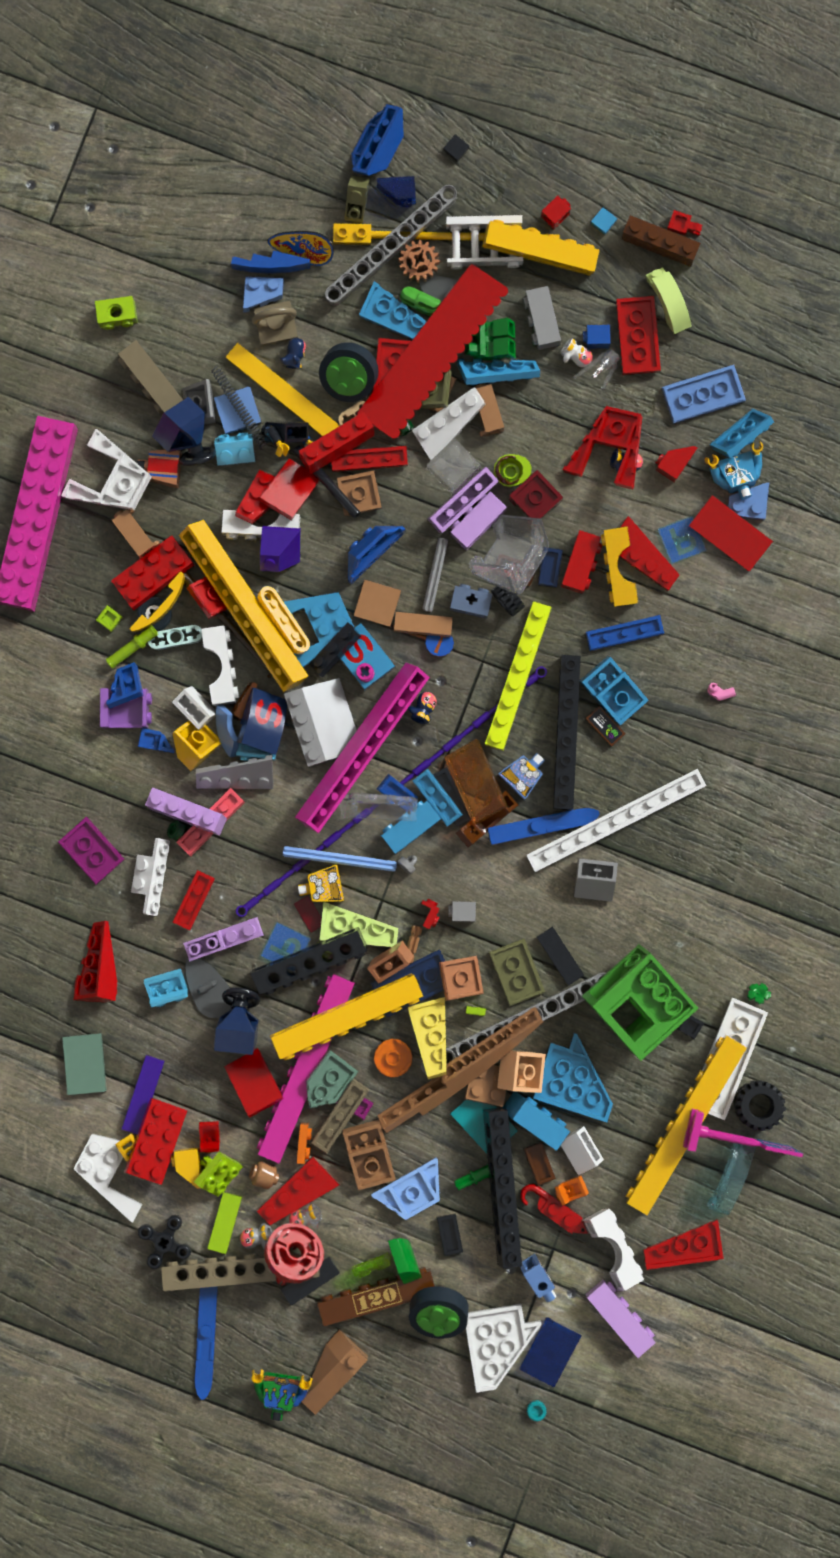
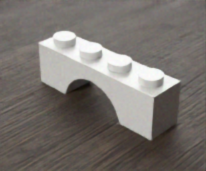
(235, 527)
(222, 690)
(625, 1270)

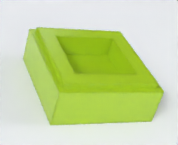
(109, 618)
(475, 1010)

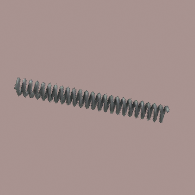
(239, 406)

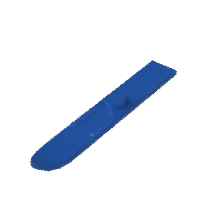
(541, 825)
(205, 1341)

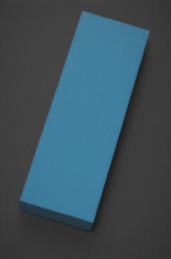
(437, 797)

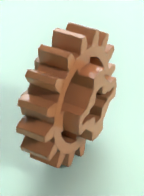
(412, 257)

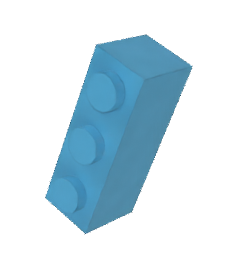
(406, 831)

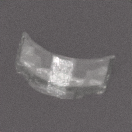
(378, 807)

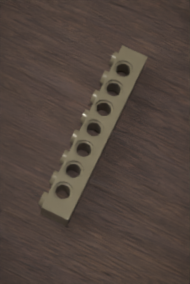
(172, 1281)

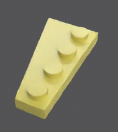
(430, 1033)

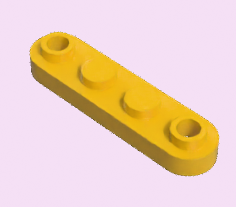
(283, 620)

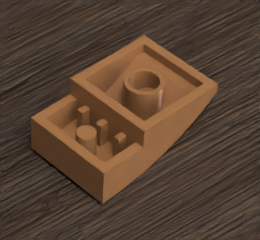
(369, 1154)

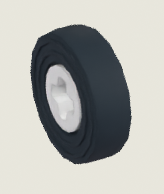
(153, 604)

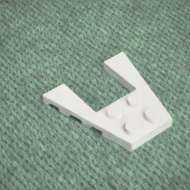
(124, 484)
(98, 1166)

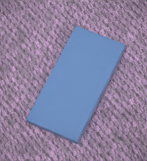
(703, 394)

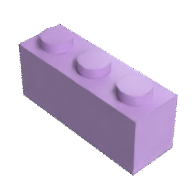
(477, 520)

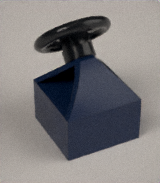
(183, 429)
(237, 1028)

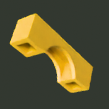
(622, 591)

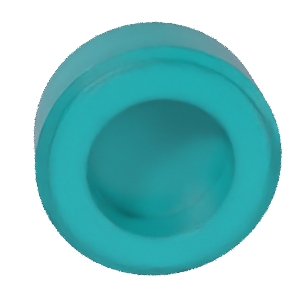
(536, 1410)

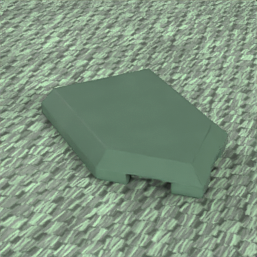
(329, 1080)

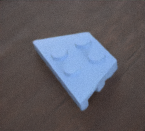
(412, 1191)

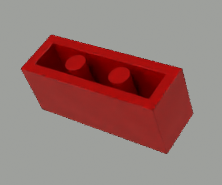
(582, 562)

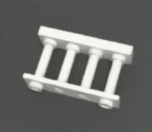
(474, 224)

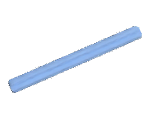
(337, 858)

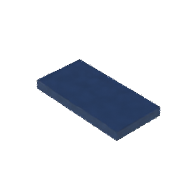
(426, 973)

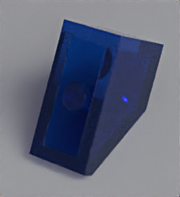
(398, 189)

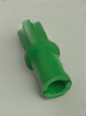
(474, 1177)

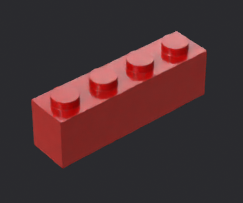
(336, 443)

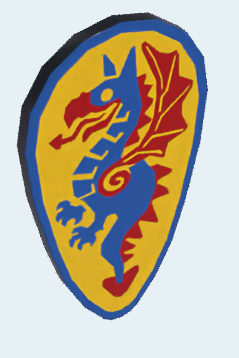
(304, 244)

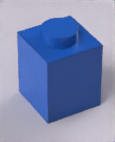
(597, 336)

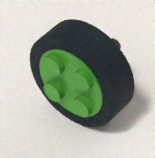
(348, 372)
(438, 1312)

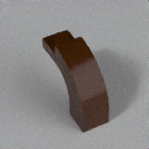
(471, 833)

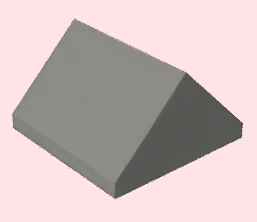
(202, 395)

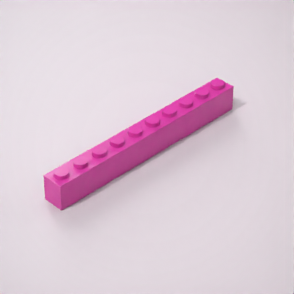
(362, 747)
(295, 1092)

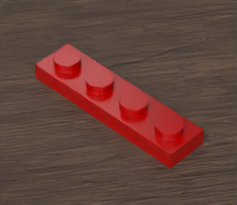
(371, 459)

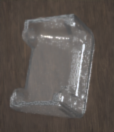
(515, 553)

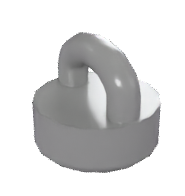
(406, 865)

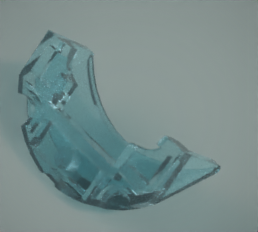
(732, 1178)

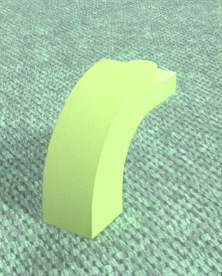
(671, 299)

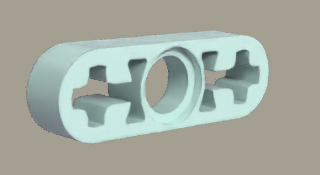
(162, 645)

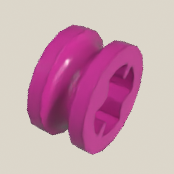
(365, 666)

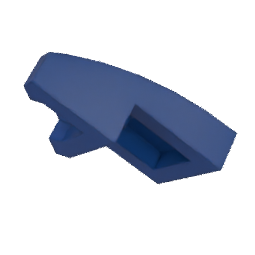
(154, 740)

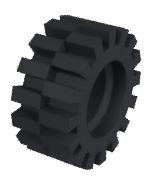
(509, 601)

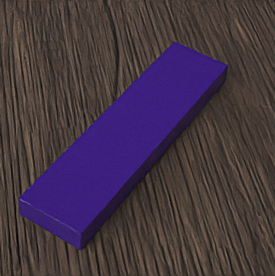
(143, 1092)

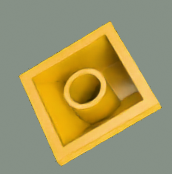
(194, 745)

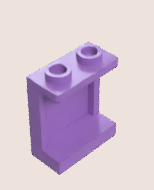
(127, 715)

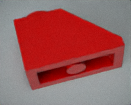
(674, 462)

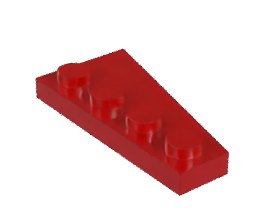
(647, 558)
(299, 1190)
(689, 1247)

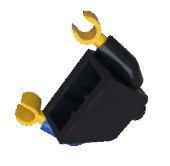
(285, 432)

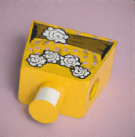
(323, 886)

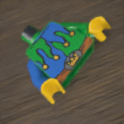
(280, 1391)

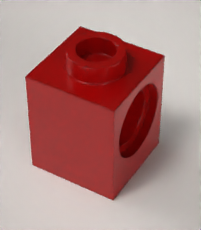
(556, 212)

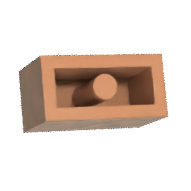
(390, 962)

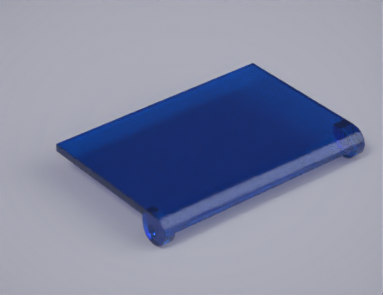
(550, 1352)

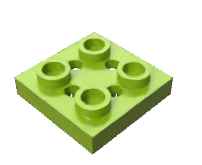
(217, 1173)

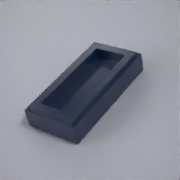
(550, 568)

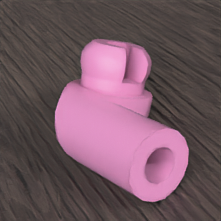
(720, 694)

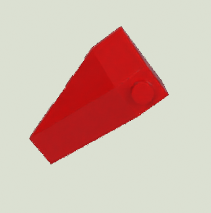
(98, 974)

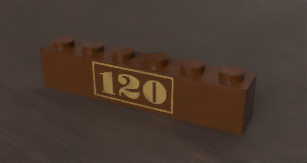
(371, 1297)

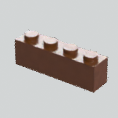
(660, 241)

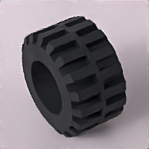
(776, 1105)

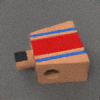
(163, 467)

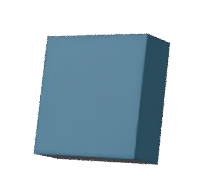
(603, 221)

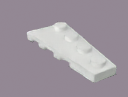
(447, 424)

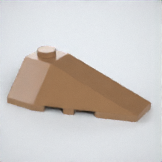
(334, 1369)

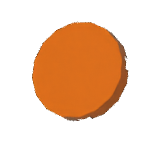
(393, 1058)

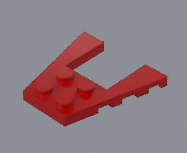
(614, 429)

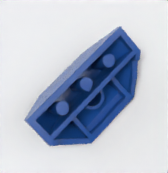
(379, 141)
(371, 548)

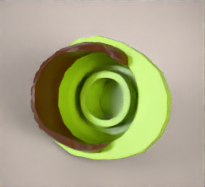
(512, 470)

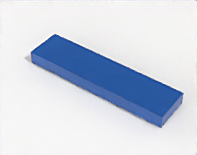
(624, 633)

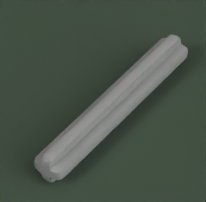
(435, 574)

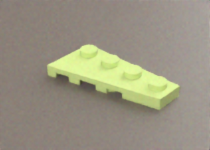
(339, 920)

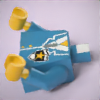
(737, 472)

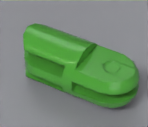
(419, 300)

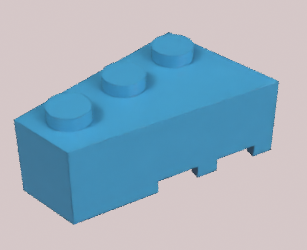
(536, 1120)

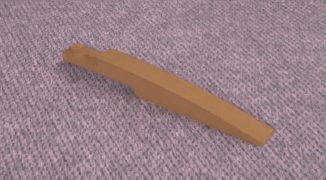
(462, 1071)

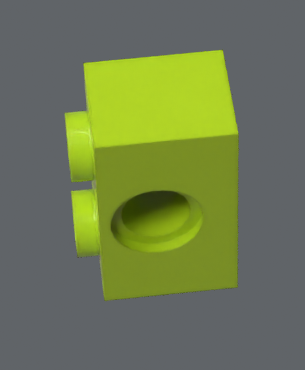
(106, 307)

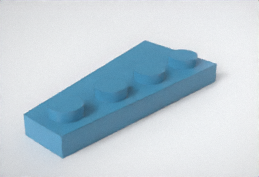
(390, 313)
(478, 372)

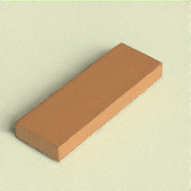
(423, 624)

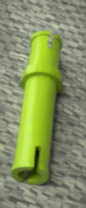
(138, 642)

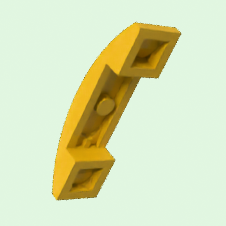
(176, 585)

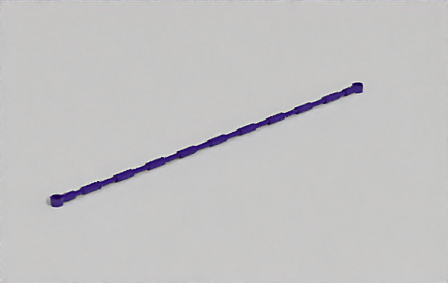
(419, 769)

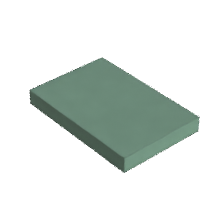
(84, 1064)

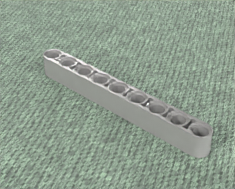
(394, 236)

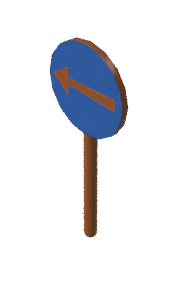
(437, 645)

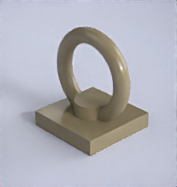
(275, 323)

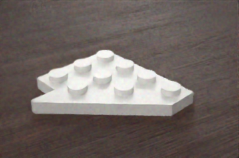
(496, 1342)

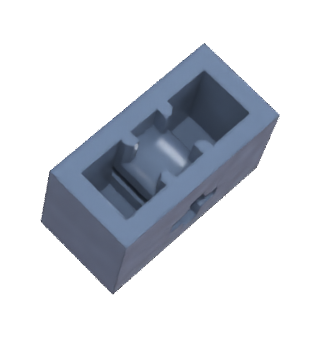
(461, 605)

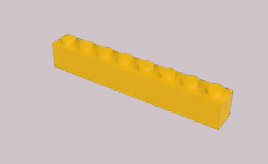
(346, 1016)

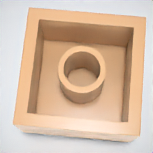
(521, 1071)

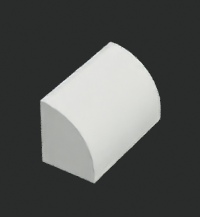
(194, 707)
(581, 1151)

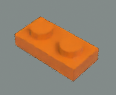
(304, 1135)

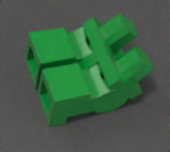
(493, 341)

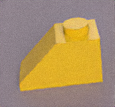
(187, 1164)

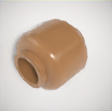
(263, 1175)

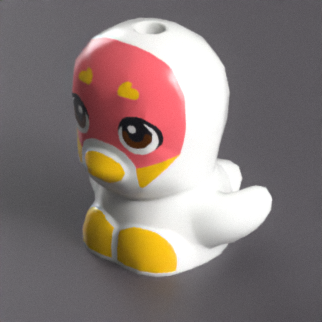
(579, 354)

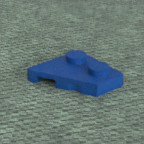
(126, 686)

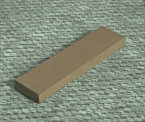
(340, 1116)

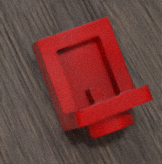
(431, 919)
(209, 1136)

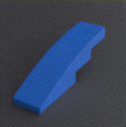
(277, 263)

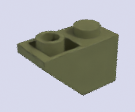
(356, 198)

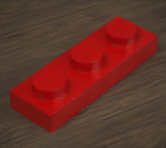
(193, 900)

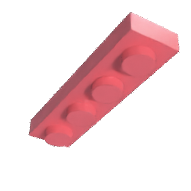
(196, 837)

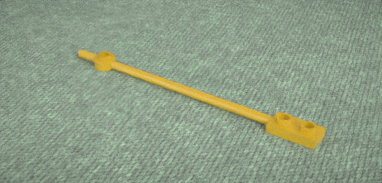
(361, 234)

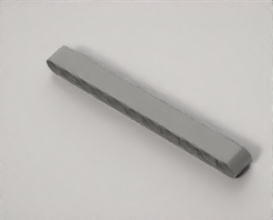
(541, 1007)

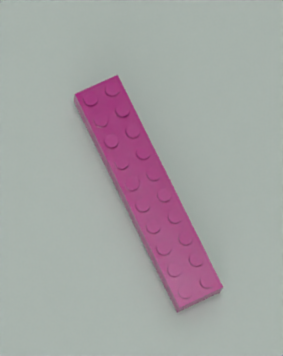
(36, 512)

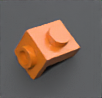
(571, 1190)

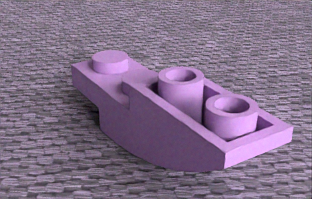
(223, 939)

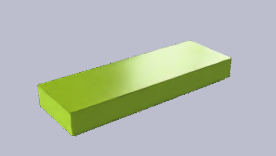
(224, 1222)

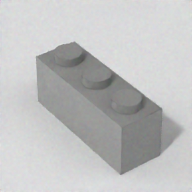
(542, 318)

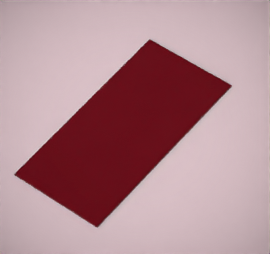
(309, 913)

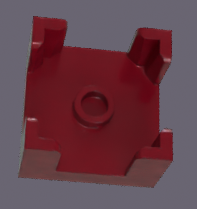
(536, 496)

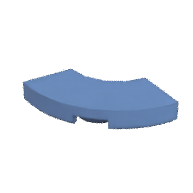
(226, 730)

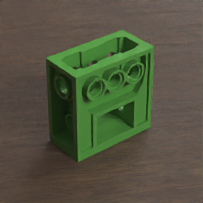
(658, 1013)

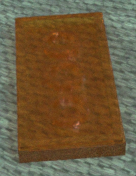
(475, 782)

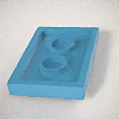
(742, 433)

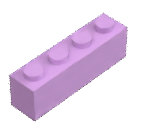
(462, 500)
(186, 811)
(619, 1317)

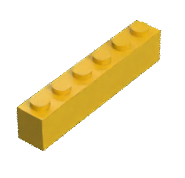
(540, 248)

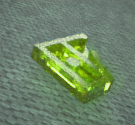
(377, 1263)

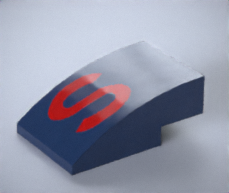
(263, 721)

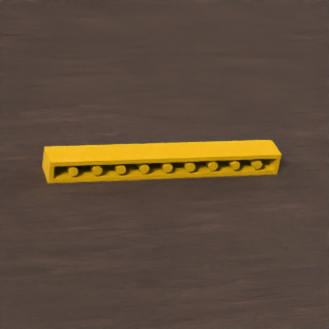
(243, 605)
(670, 1148)

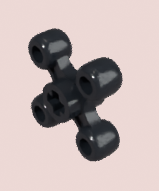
(160, 1249)

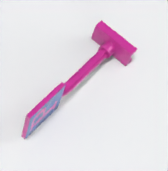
(695, 1130)

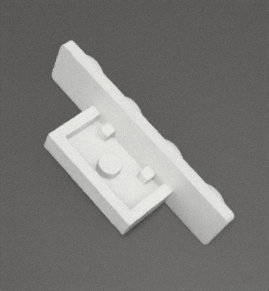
(150, 875)

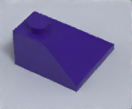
(279, 548)

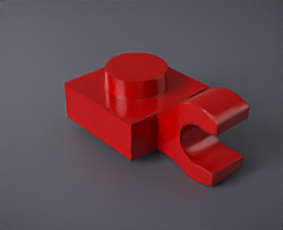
(681, 223)

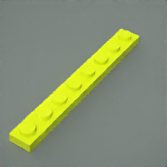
(518, 676)

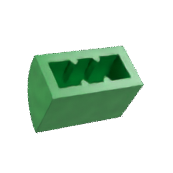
(404, 1260)

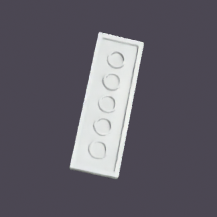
(744, 1025)

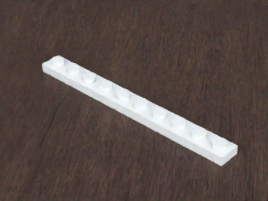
(616, 820)

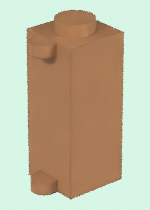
(490, 413)
(133, 533)

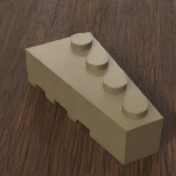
(149, 377)

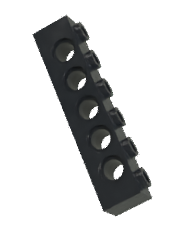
(266, 985)

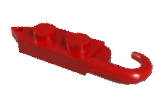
(555, 1210)

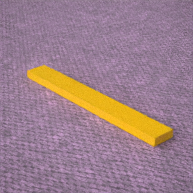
(281, 390)

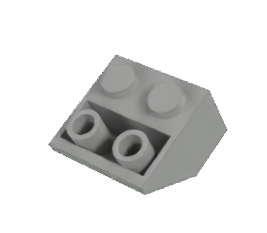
(595, 879)

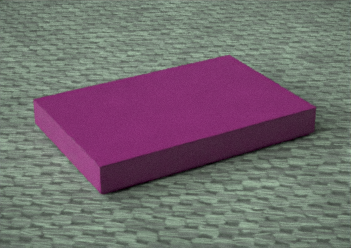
(91, 850)

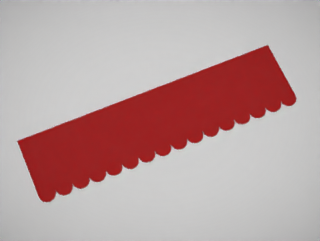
(433, 350)

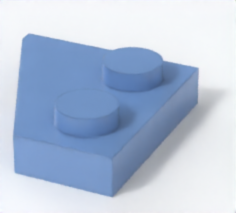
(262, 291)
(753, 507)

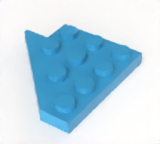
(573, 1082)

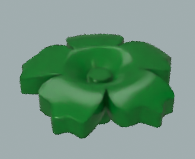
(759, 993)

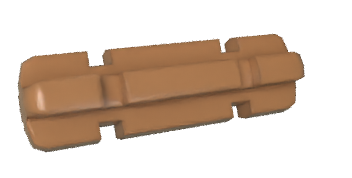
(414, 940)

